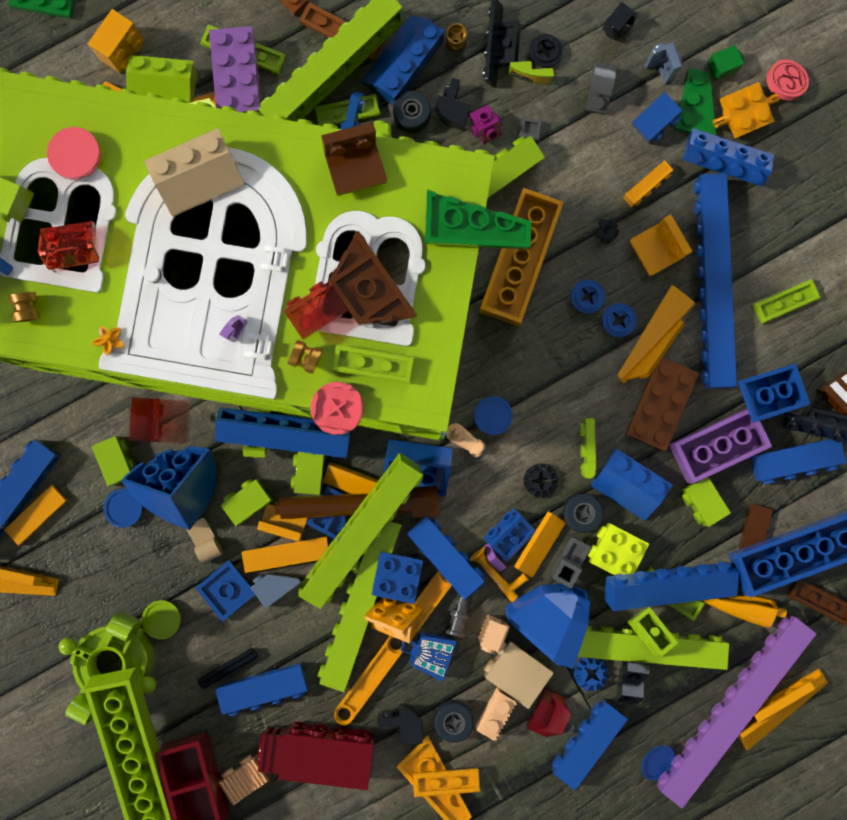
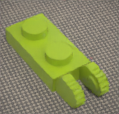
(588, 450)

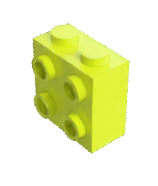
(617, 550)

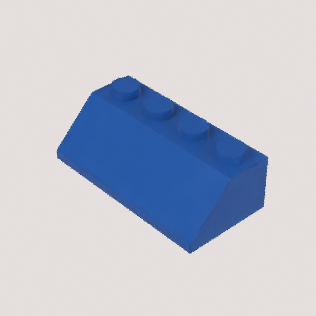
(404, 58)

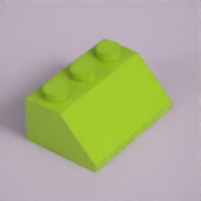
(161, 77)

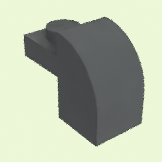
(600, 87)
(569, 562)

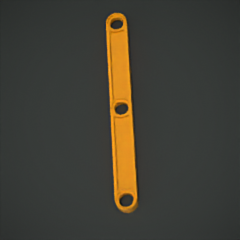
(387, 655)

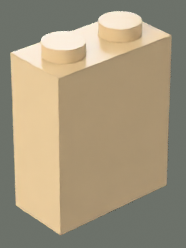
(518, 673)

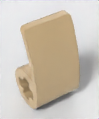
(206, 544)

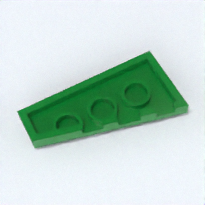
(471, 225)

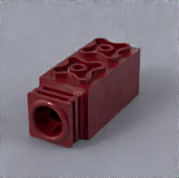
(318, 755)
(192, 779)

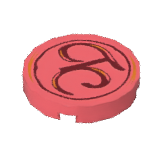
(787, 79)

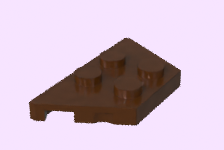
(367, 287)

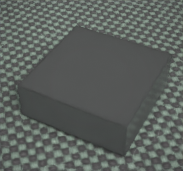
(530, 127)

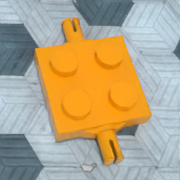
(746, 110)

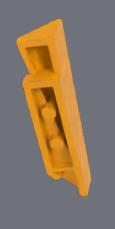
(657, 336)
(26, 582)
(780, 707)

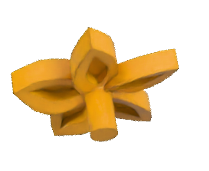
(109, 339)

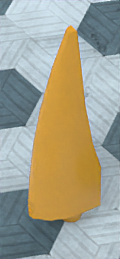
(751, 609)

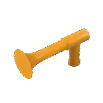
(508, 589)

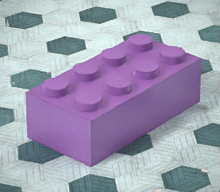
(235, 68)
(719, 446)

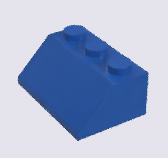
(433, 460)
(631, 484)

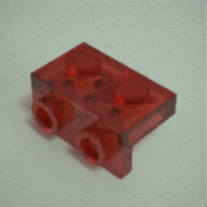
(68, 245)
(315, 309)
(144, 419)

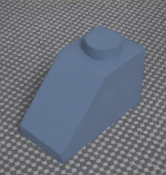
(273, 586)

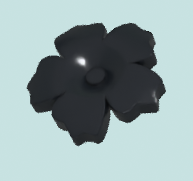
(607, 230)

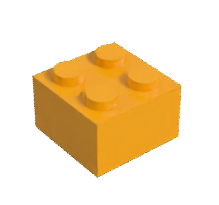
(116, 41)

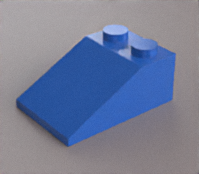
(774, 392)

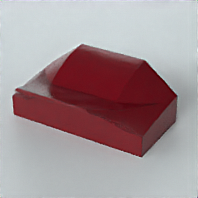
(550, 714)

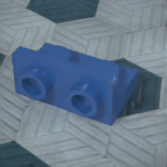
(509, 534)

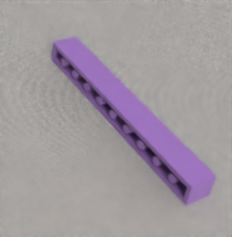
(735, 710)

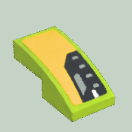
(524, 72)

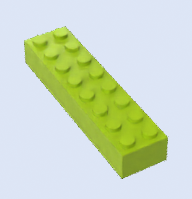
(335, 60)
(128, 743)

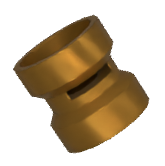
(454, 33)
(24, 305)
(310, 360)

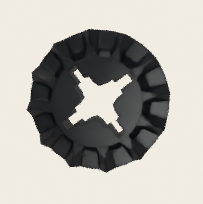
(549, 42)
(534, 488)

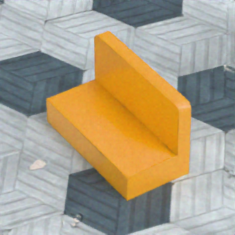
(286, 528)

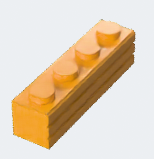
(651, 181)

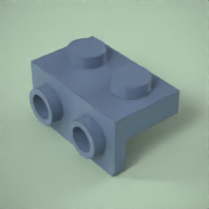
(667, 61)

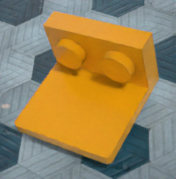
(660, 246)

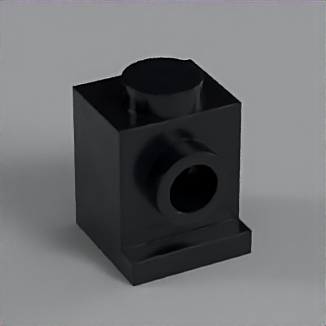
(619, 21)

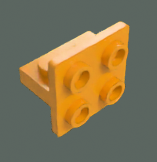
(394, 618)

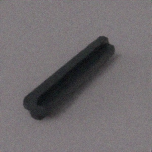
(227, 668)

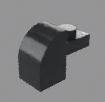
(450, 111)
(631, 681)
(409, 723)

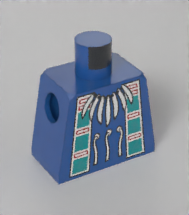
(430, 653)

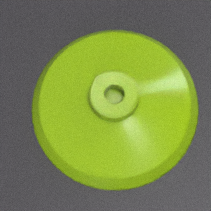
(161, 619)

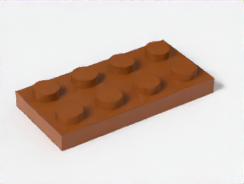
(662, 404)

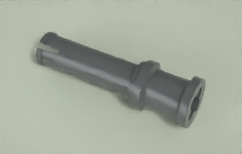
(459, 617)

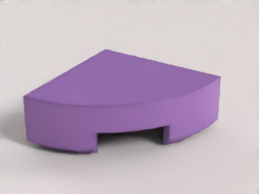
(233, 328)
(494, 558)

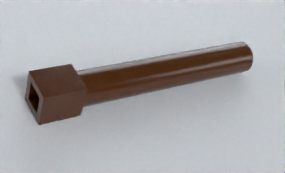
(421, 503)

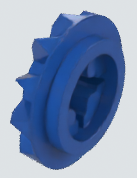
(597, 299)
(620, 310)
(581, 674)

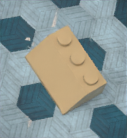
(194, 172)

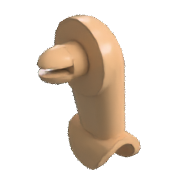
(460, 436)

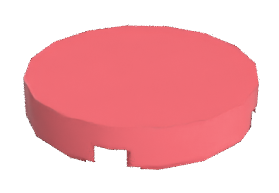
(74, 153)
(337, 408)

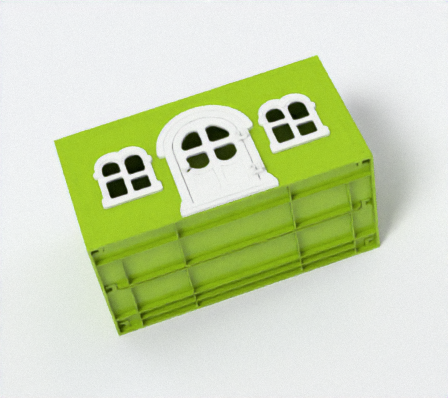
(298, 226)

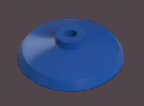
(493, 415)
(122, 508)
(657, 762)

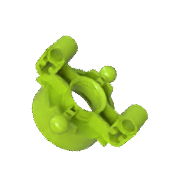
(119, 635)

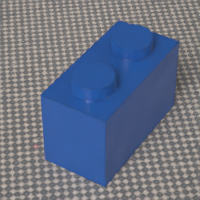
(657, 118)

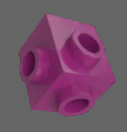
(488, 128)

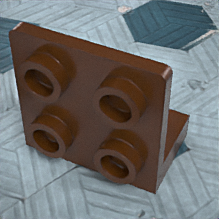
(353, 159)

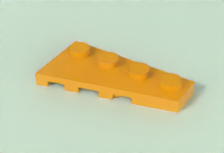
(426, 759)

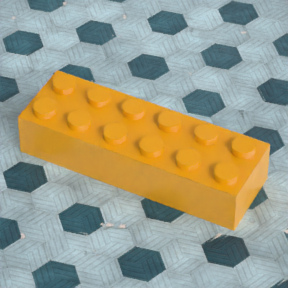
(519, 268)

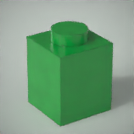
(725, 62)

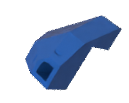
(553, 620)

